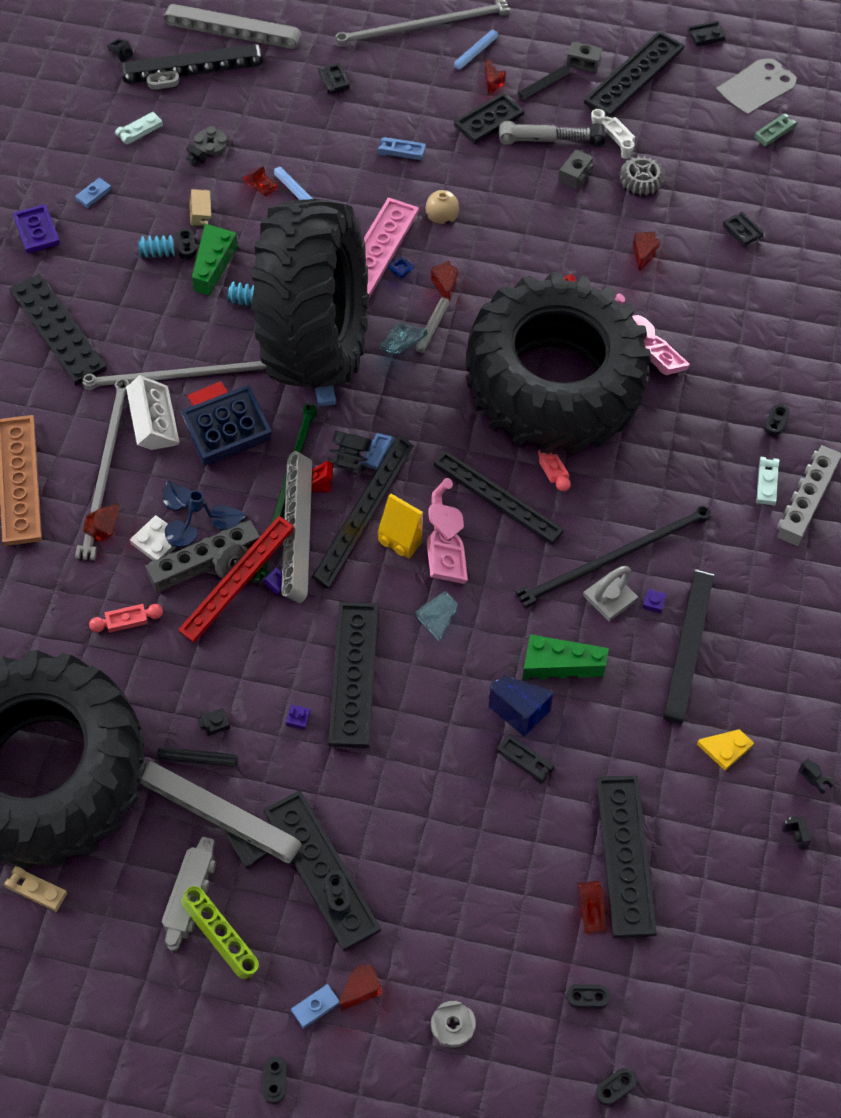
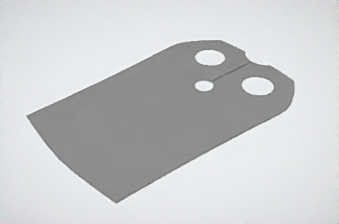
(751, 89)

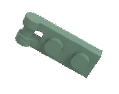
(775, 130)

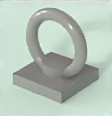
(611, 593)

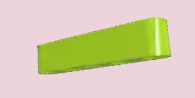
(220, 943)

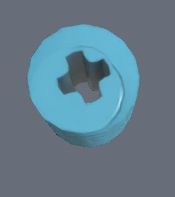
(156, 246)
(240, 294)

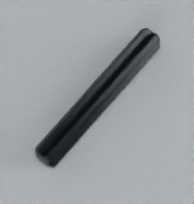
(543, 82)
(197, 756)

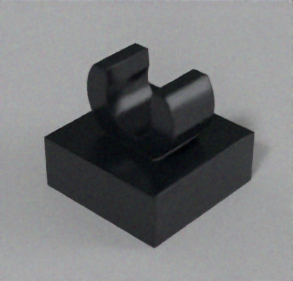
(195, 155)

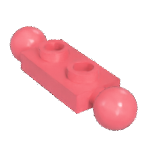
(555, 470)
(125, 618)

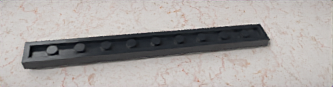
(362, 512)

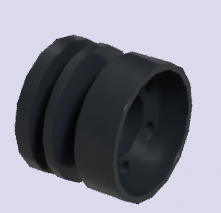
(349, 450)

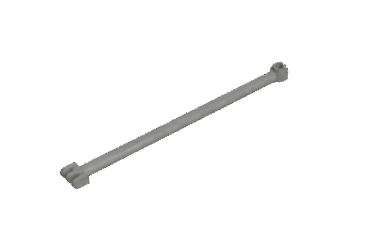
(500, 6)
(173, 374)
(87, 547)

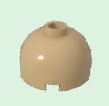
(442, 207)

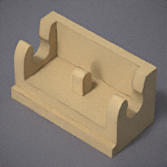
(199, 207)

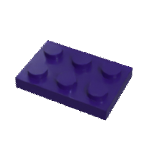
(36, 228)

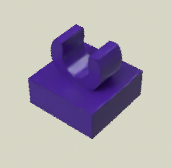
(298, 717)

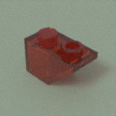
(101, 522)

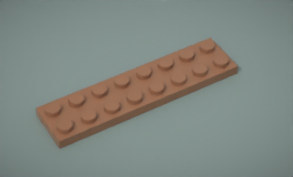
(19, 481)

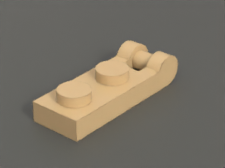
(36, 889)

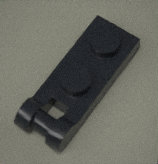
(525, 758)

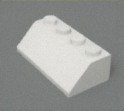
(152, 414)

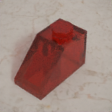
(645, 248)
(445, 278)
(591, 906)
(360, 987)

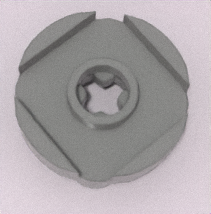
(446, 1035)

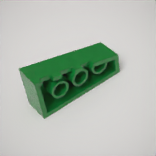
(213, 256)
(563, 658)

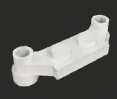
(616, 131)

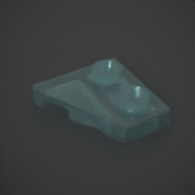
(402, 337)
(437, 614)

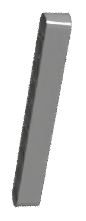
(232, 26)
(298, 514)
(220, 812)

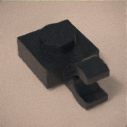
(812, 774)

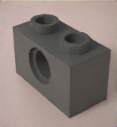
(584, 57)
(576, 169)

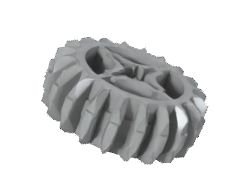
(642, 176)

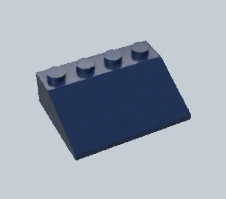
(226, 425)

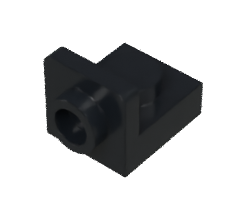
(121, 48)
(213, 721)
(800, 831)

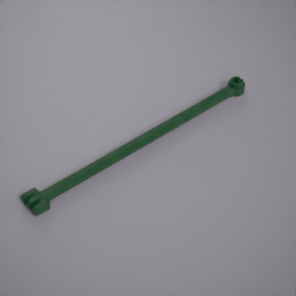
(280, 506)

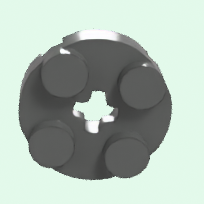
(214, 135)
(224, 557)

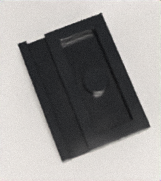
(707, 33)
(334, 78)
(742, 229)
(247, 852)

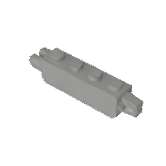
(194, 872)

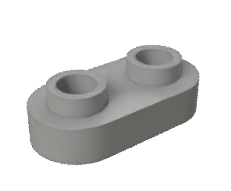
(163, 80)

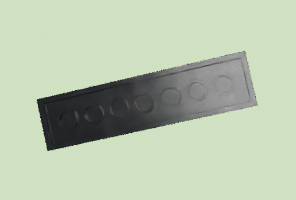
(634, 74)
(57, 329)
(353, 675)
(625, 857)
(314, 862)

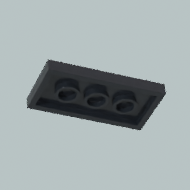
(488, 117)

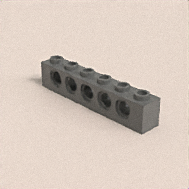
(192, 554)

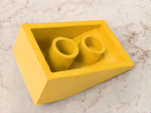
(401, 527)

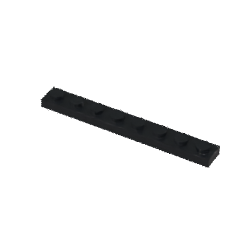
(498, 497)

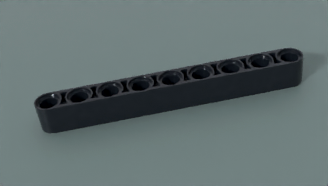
(194, 63)
(688, 646)

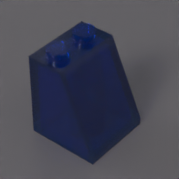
(520, 703)

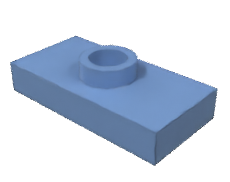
(93, 192)
(378, 450)
(315, 1006)

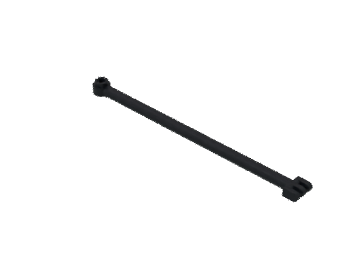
(531, 595)

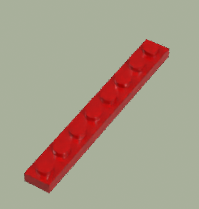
(236, 579)

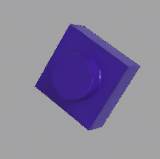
(274, 580)
(654, 601)

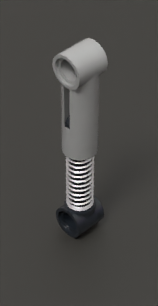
(548, 133)

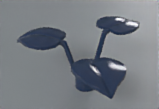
(181, 534)

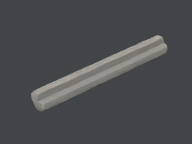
(433, 324)

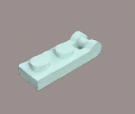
(139, 128)
(767, 481)

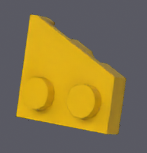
(726, 747)

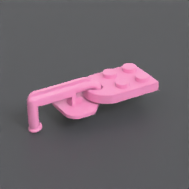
(662, 354)
(444, 545)

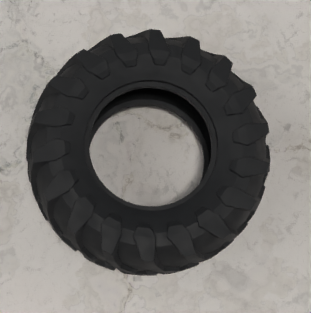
(310, 293)
(568, 316)
(112, 764)

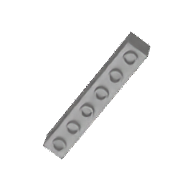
(815, 484)

